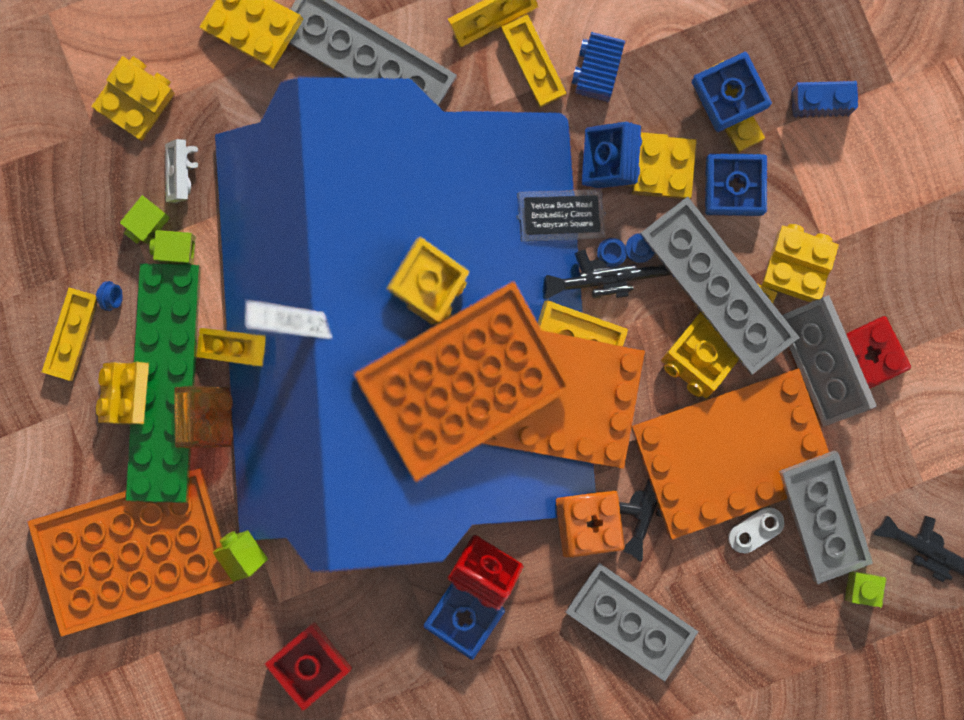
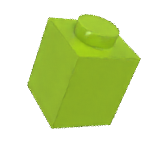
(143, 221)
(173, 247)
(239, 555)
(865, 589)

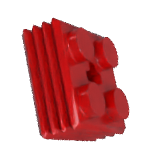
(890, 355)
(485, 573)

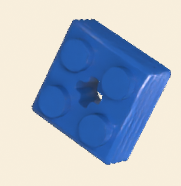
(737, 74)
(611, 155)
(750, 171)
(466, 637)

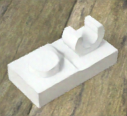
(176, 168)

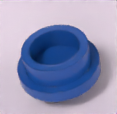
(638, 249)
(612, 252)
(109, 296)

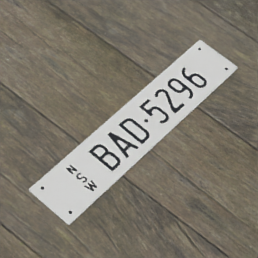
(287, 320)

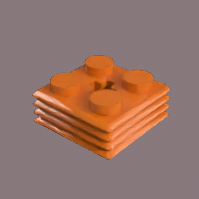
(573, 518)

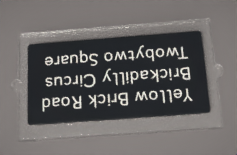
(561, 215)

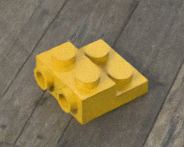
(133, 97)
(665, 166)
(800, 263)
(428, 281)
(700, 358)
(122, 393)

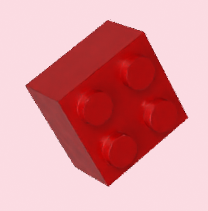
(308, 666)

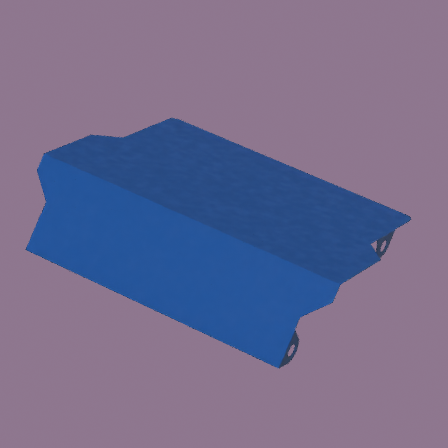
(319, 221)

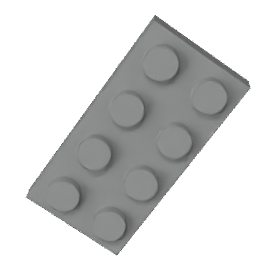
(828, 362)
(826, 517)
(631, 621)

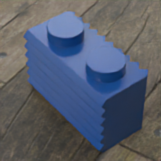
(599, 66)
(824, 98)

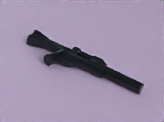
(596, 274)
(642, 507)
(927, 543)

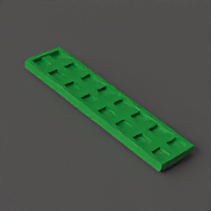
(168, 343)

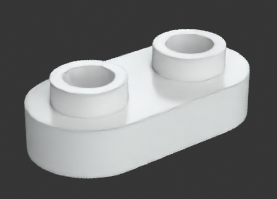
(756, 529)

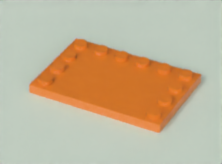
(463, 381)
(591, 419)
(728, 452)
(127, 556)

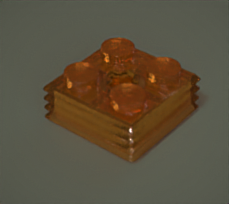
(202, 417)

